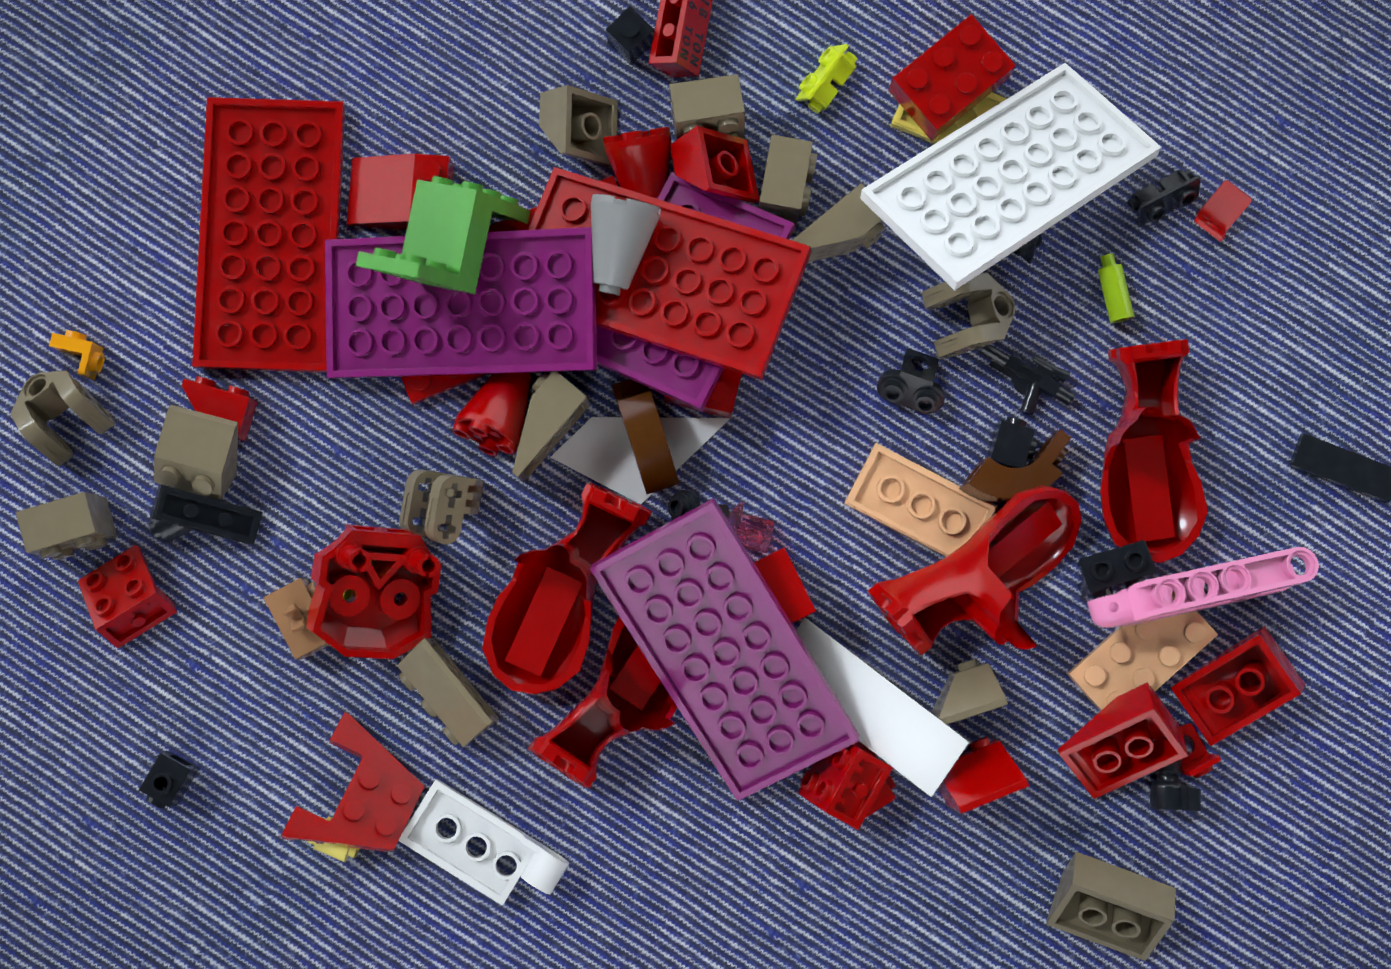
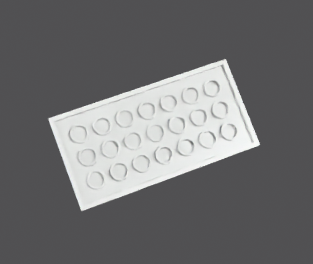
(1009, 175)

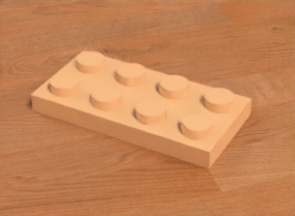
(1140, 655)

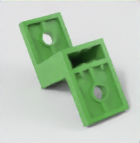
(445, 234)

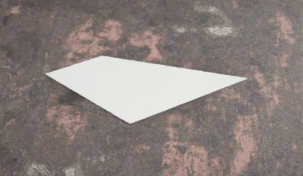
(605, 453)

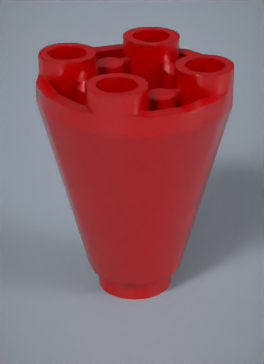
(640, 159)
(496, 413)

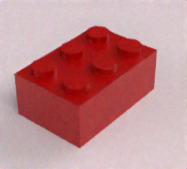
(951, 77)

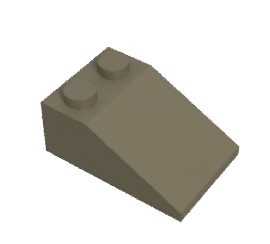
(843, 228)
(550, 416)

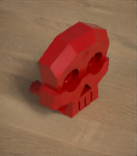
(371, 620)

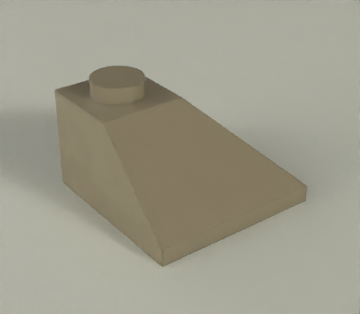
(578, 122)
(969, 693)

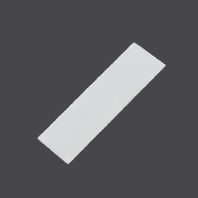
(884, 715)

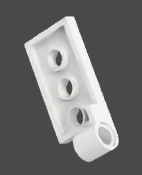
(534, 861)

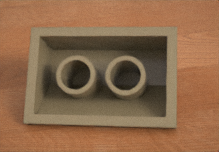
(446, 692)
(1112, 906)

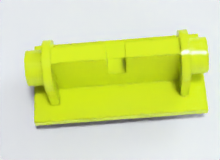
(817, 86)

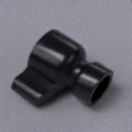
(1172, 794)

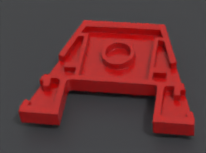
(374, 803)

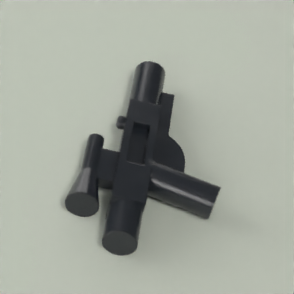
(1029, 380)

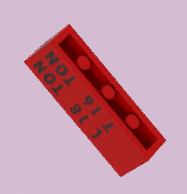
(680, 37)

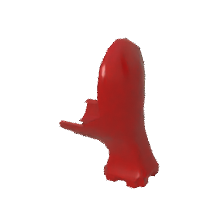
(1147, 462)
(985, 573)
(545, 612)
(621, 702)

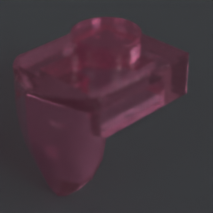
(752, 531)

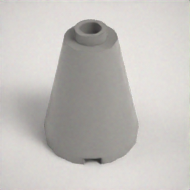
(619, 239)

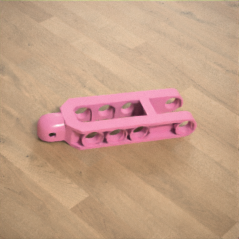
(1225, 581)

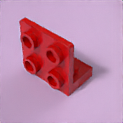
(124, 598)
(845, 784)

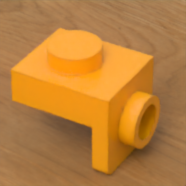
(76, 344)

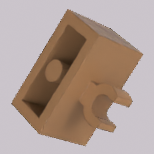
(290, 610)

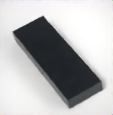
(1342, 467)
(205, 514)

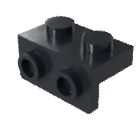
(1114, 569)

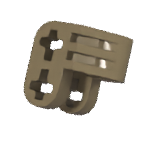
(989, 310)
(47, 397)
(442, 503)

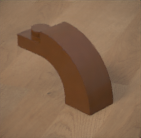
(645, 435)
(999, 483)

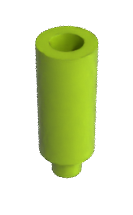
(1115, 290)

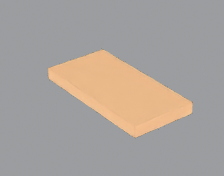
(916, 502)

